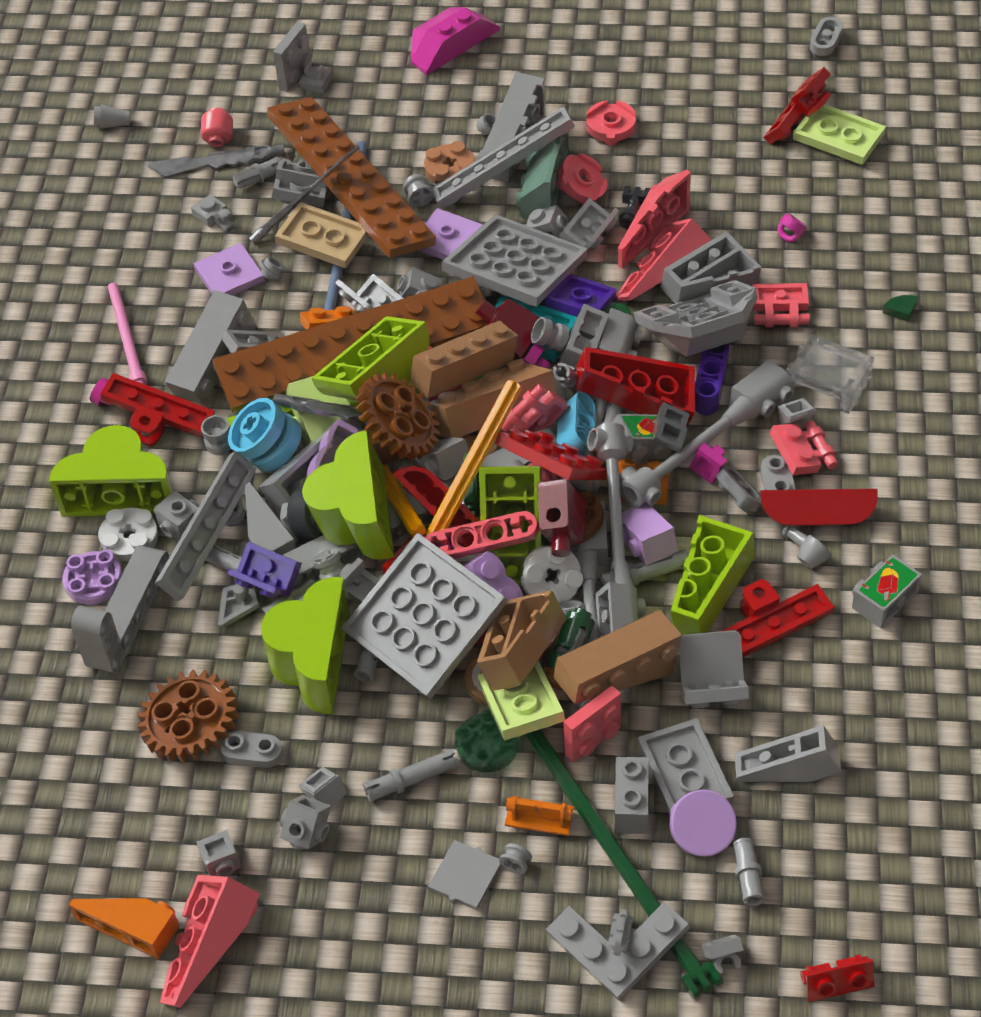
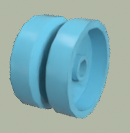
(264, 435)

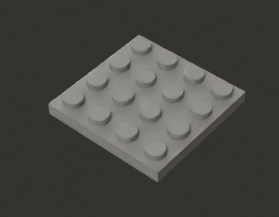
(515, 260)
(424, 615)

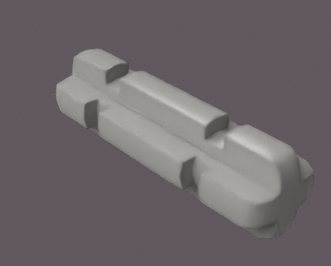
(620, 932)

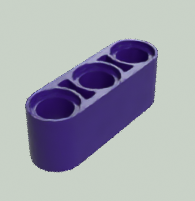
(711, 379)

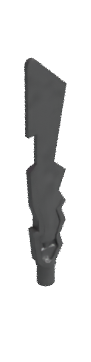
(216, 160)
(263, 230)
(317, 407)

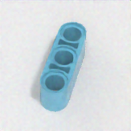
(577, 422)

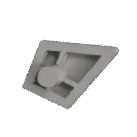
(235, 604)

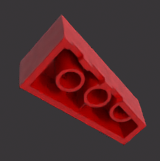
(636, 381)

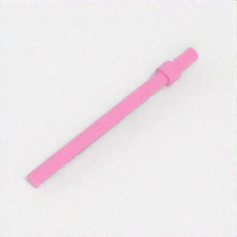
(126, 336)

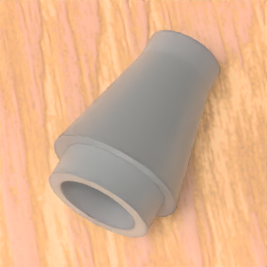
(109, 117)

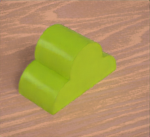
(382, 349)
(109, 475)
(505, 492)
(352, 499)
(307, 642)

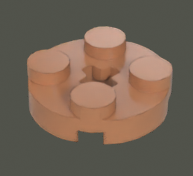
(438, 159)

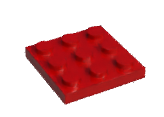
(556, 458)

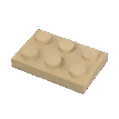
(321, 235)

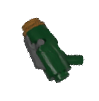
(571, 635)

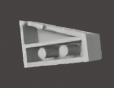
(707, 267)

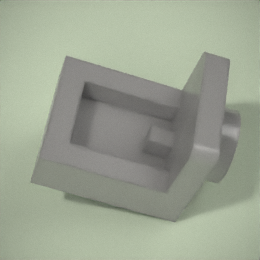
(548, 220)
(416, 281)
(357, 581)
(219, 854)

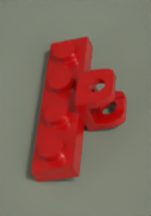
(804, 100)
(154, 409)
(773, 620)

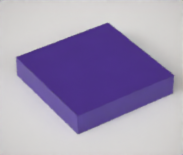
(576, 291)

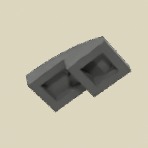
(670, 427)

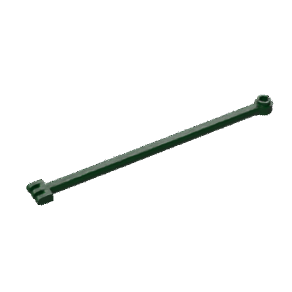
(695, 971)

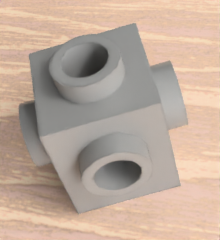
(175, 514)
(305, 822)

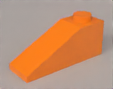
(130, 920)

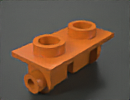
(539, 815)

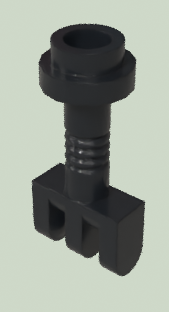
(634, 200)

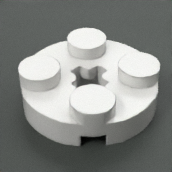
(125, 520)
(567, 578)

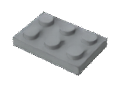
(682, 762)

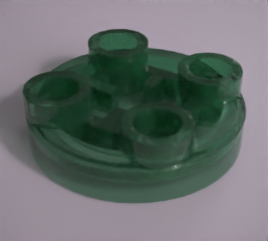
(482, 744)

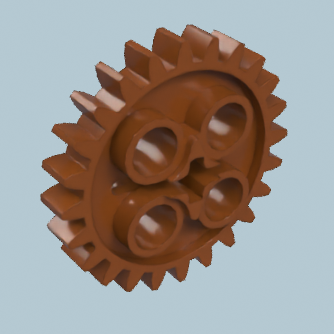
(397, 416)
(188, 716)

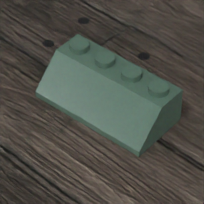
(540, 181)

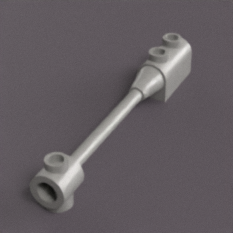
(618, 336)
(749, 398)
(590, 556)
(617, 600)

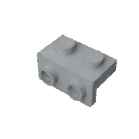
(588, 225)

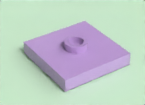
(449, 232)
(229, 271)

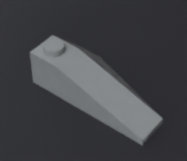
(293, 474)

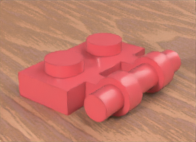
(781, 297)
(542, 415)
(797, 450)

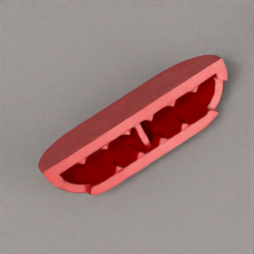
(429, 493)
(819, 505)

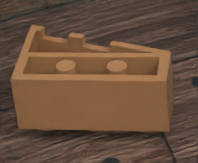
(519, 638)

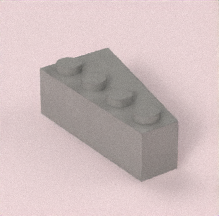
(520, 110)
(194, 371)

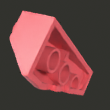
(662, 205)
(667, 247)
(215, 917)

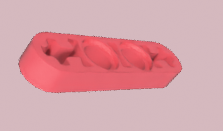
(480, 532)

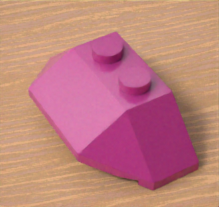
(448, 37)

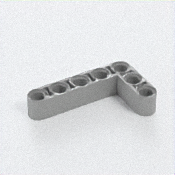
(108, 634)

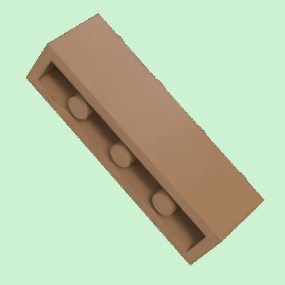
(463, 359)

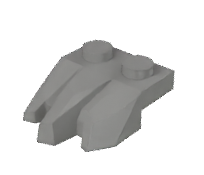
(294, 179)

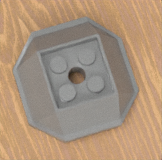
(702, 320)

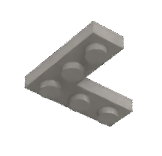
(620, 972)

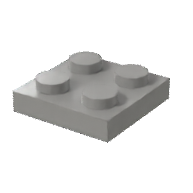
(292, 56)

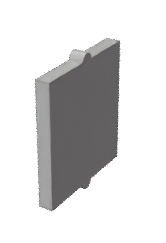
(465, 875)

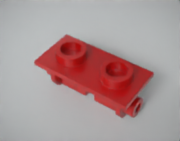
(847, 977)

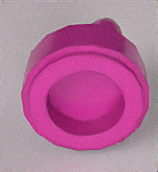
(794, 225)
(95, 396)

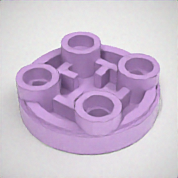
(91, 577)
(702, 823)

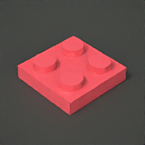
(592, 724)

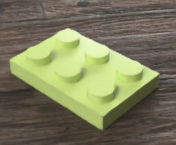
(840, 133)
(524, 706)

